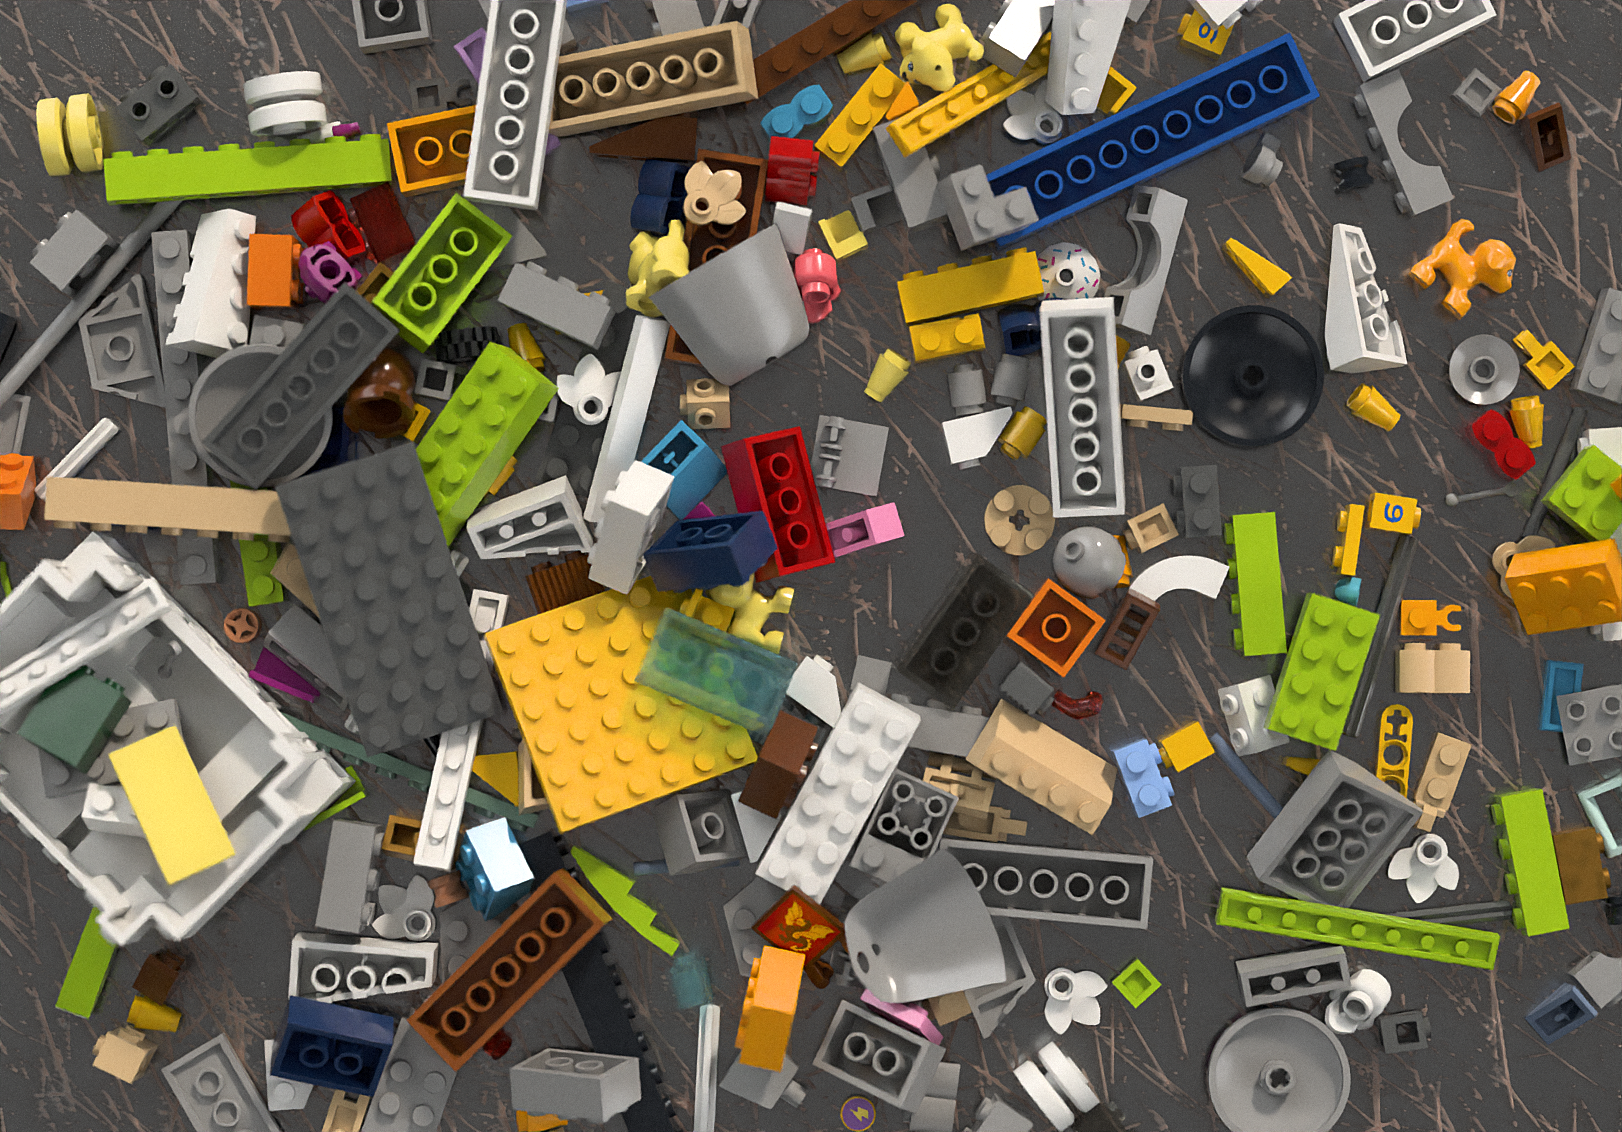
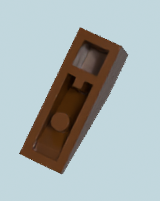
(661, 139)

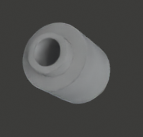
(1010, 380)
(967, 389)

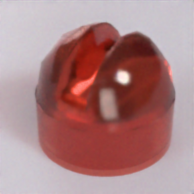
(498, 1045)

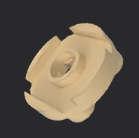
(1003, 533)

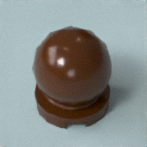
(382, 396)

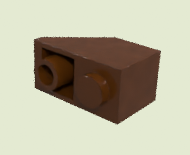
(161, 975)

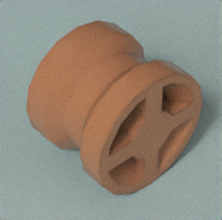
(236, 624)
(447, 889)

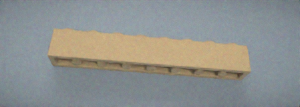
(165, 507)

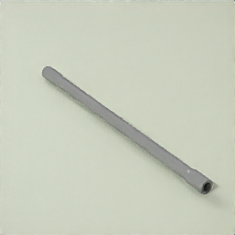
(84, 299)

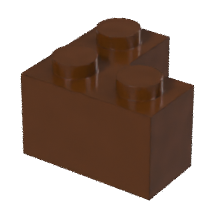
(780, 765)

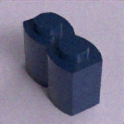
(659, 196)
(1021, 327)

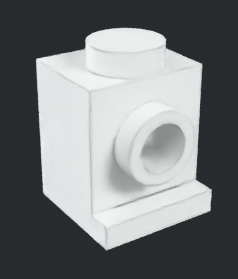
(1146, 387)

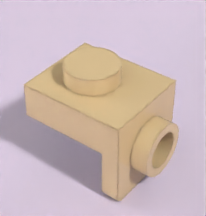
(1150, 529)

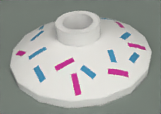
(1076, 260)

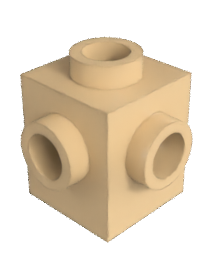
(706, 404)

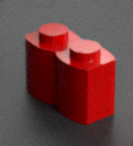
(790, 170)
(326, 220)
(1505, 453)

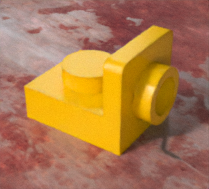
(707, 611)

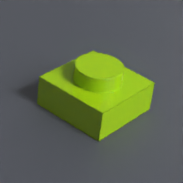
(1136, 983)

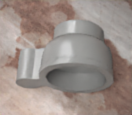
(1262, 162)

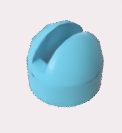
(1348, 590)

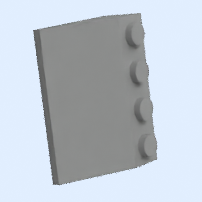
(1333, 834)

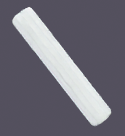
(80, 454)

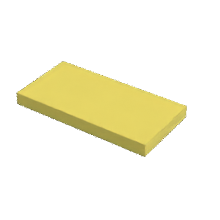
(172, 805)

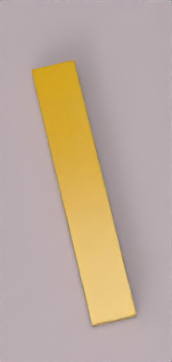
(966, 101)

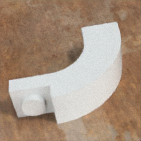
(1181, 572)

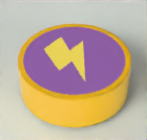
(858, 1113)

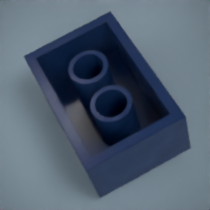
(710, 552)
(331, 1046)

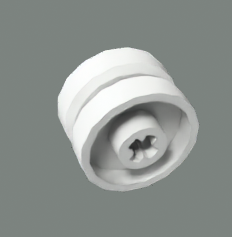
(285, 103)
(1056, 1086)

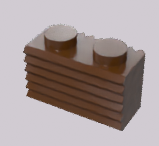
(562, 583)

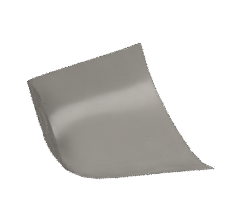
(738, 308)
(929, 934)

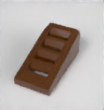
(1146, 622)

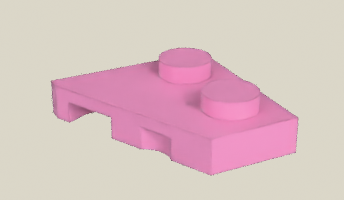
(909, 1018)

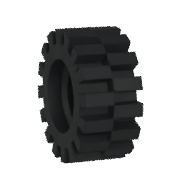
(464, 343)

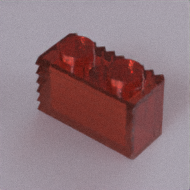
(382, 223)

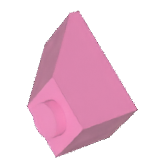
(864, 529)

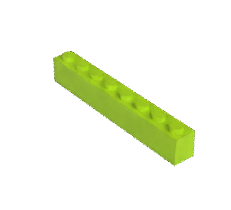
(247, 171)

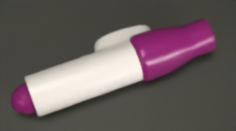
(331, 130)

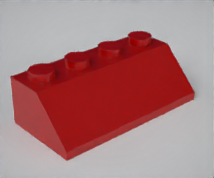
(776, 477)

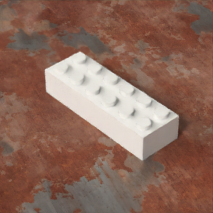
(515, 102)
(1083, 407)
(838, 793)

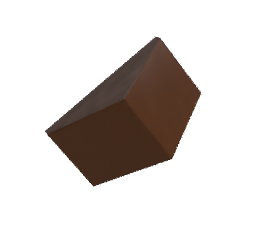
(1546, 136)

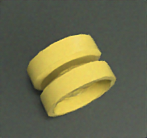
(69, 135)

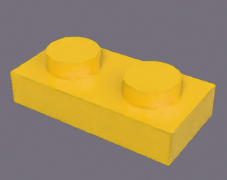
(1350, 525)

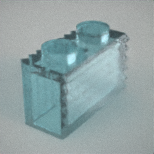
(691, 980)

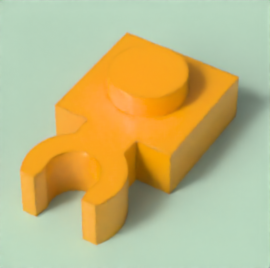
(1422, 617)

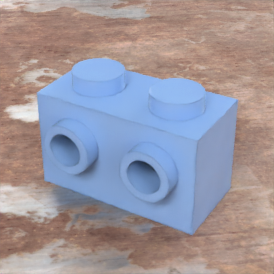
(1141, 777)

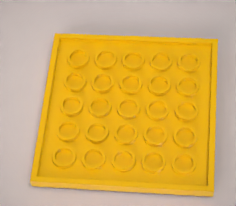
(588, 724)

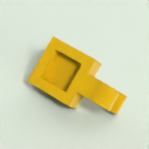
(1546, 362)

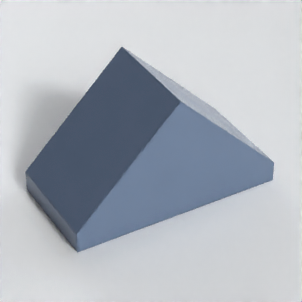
(1560, 1013)

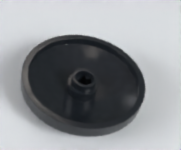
(1252, 376)

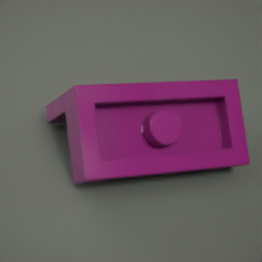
(277, 674)

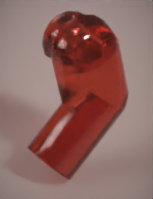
(1078, 708)

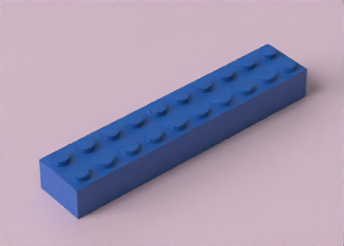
(1158, 134)

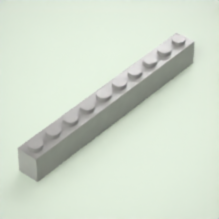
(181, 369)

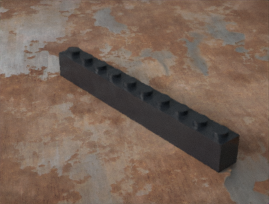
(599, 999)

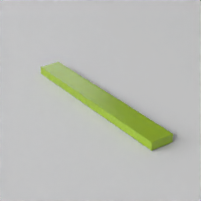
(1357, 928)

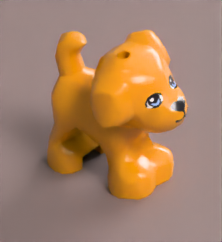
(1490, 265)

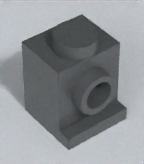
(1416, 1039)

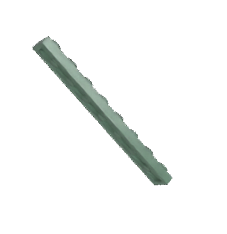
(418, 777)

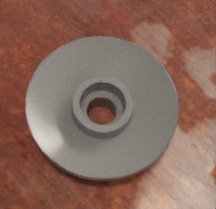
(1501, 366)

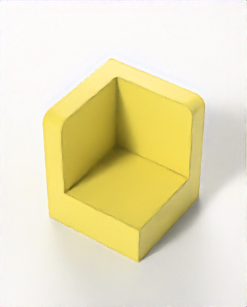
(842, 235)

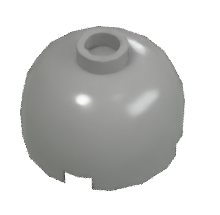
(1088, 561)

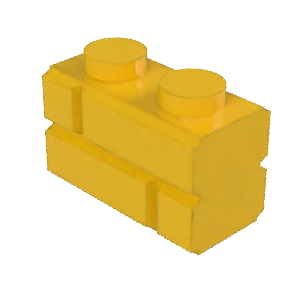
(946, 338)

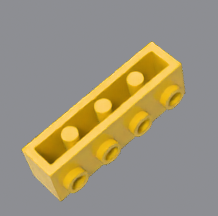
(971, 287)

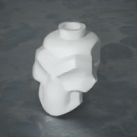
(1359, 1004)

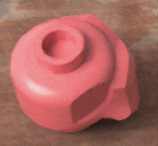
(816, 282)

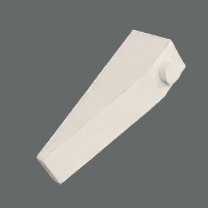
(1357, 322)

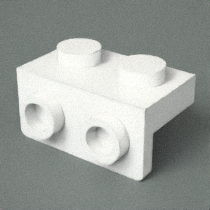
(1246, 711)

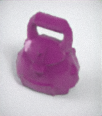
(325, 271)

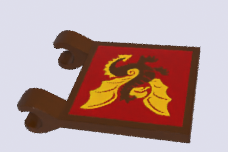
(803, 927)

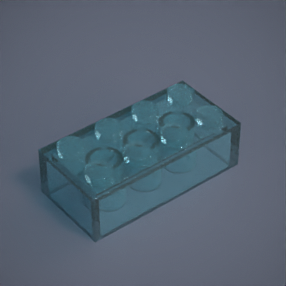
(715, 671)

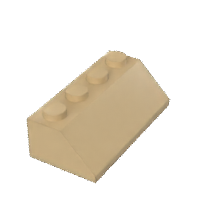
(1045, 766)

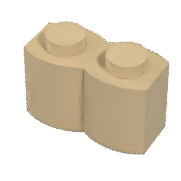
(1432, 670)

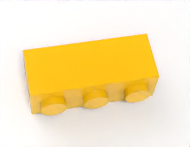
(858, 118)

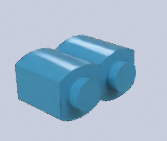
(805, 112)

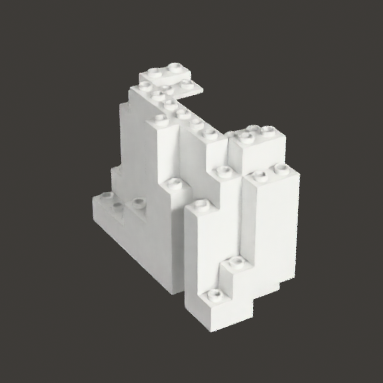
(249, 756)

